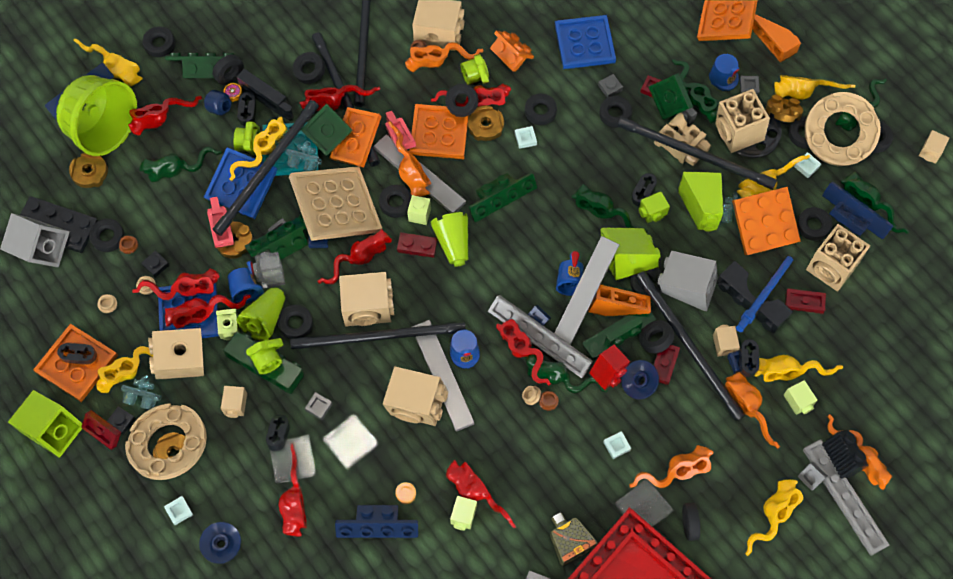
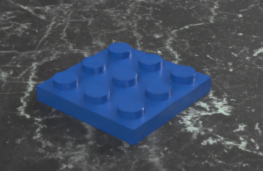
(585, 42)
(228, 191)
(208, 327)

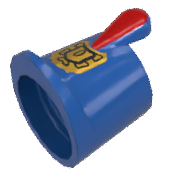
(724, 72)
(569, 274)
(242, 283)
(464, 349)

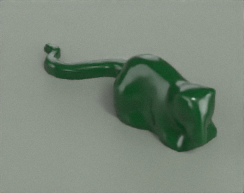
(699, 94)
(848, 121)
(171, 165)
(870, 197)
(599, 205)
(557, 373)

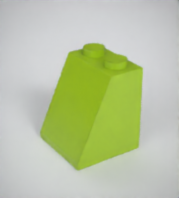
(703, 198)
(634, 253)
(46, 423)

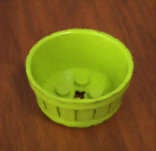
(104, 118)

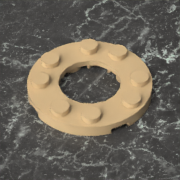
(851, 104)
(152, 420)

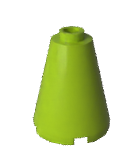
(453, 236)
(262, 314)

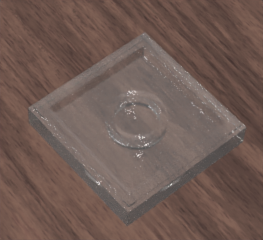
(350, 442)
(283, 460)
(646, 503)

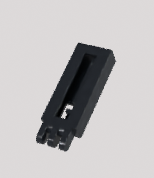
(265, 94)

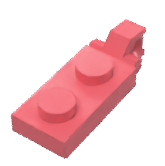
(408, 140)
(214, 215)

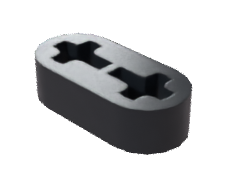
(242, 108)
(640, 188)
(78, 349)
(744, 358)
(281, 433)

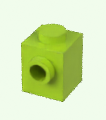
(654, 207)

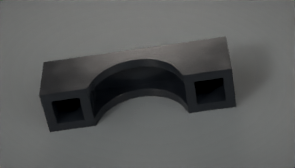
(770, 314)

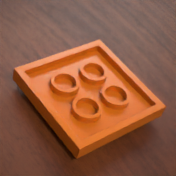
(727, 19)
(438, 132)
(766, 221)
(71, 377)

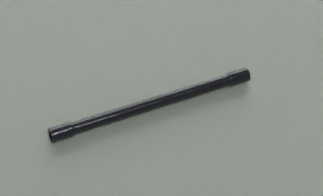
(321, 46)
(359, 100)
(759, 178)
(225, 221)
(307, 342)
(731, 404)

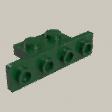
(197, 66)
(501, 193)
(283, 240)
(617, 333)

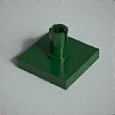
(670, 96)
(326, 129)

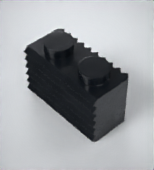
(845, 454)

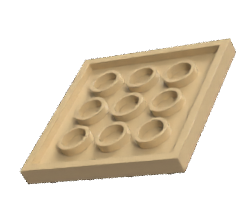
(335, 203)

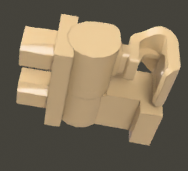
(690, 135)

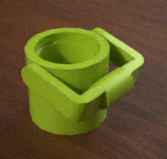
(475, 70)
(245, 137)
(265, 355)

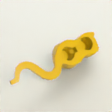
(117, 65)
(801, 87)
(263, 144)
(750, 188)
(788, 368)
(120, 370)
(778, 510)

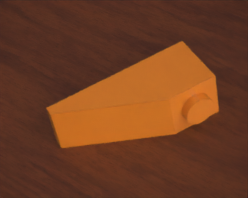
(776, 38)
(617, 302)

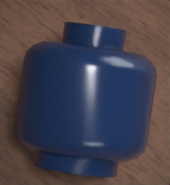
(217, 102)

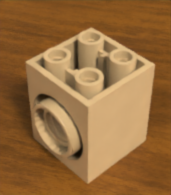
(438, 22)
(742, 121)
(837, 257)
(366, 299)
(166, 346)
(415, 396)

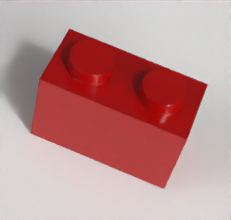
(609, 367)

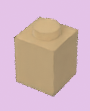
(934, 146)
(725, 340)
(233, 401)

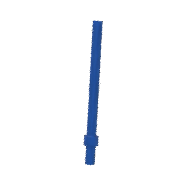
(749, 315)

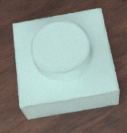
(525, 137)
(808, 166)
(617, 445)
(178, 510)

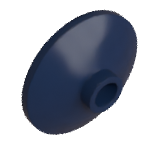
(632, 379)
(213, 535)

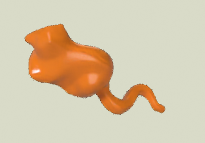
(434, 56)
(411, 169)
(749, 400)
(681, 467)
(876, 471)

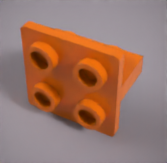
(510, 49)

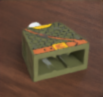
(570, 539)

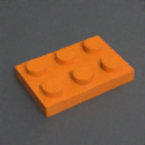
(357, 144)

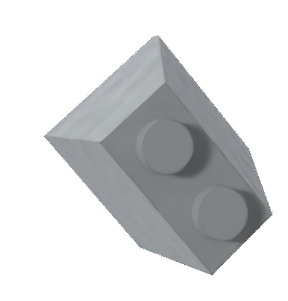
(34, 240)
(689, 279)

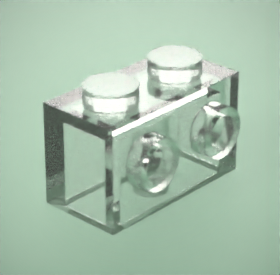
(269, 269)

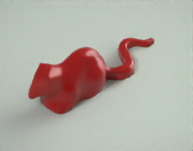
(333, 96)
(486, 96)
(155, 115)
(360, 253)
(185, 284)
(197, 310)
(521, 346)
(472, 487)
(292, 503)

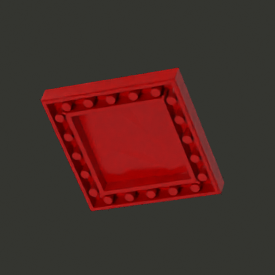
(636, 552)

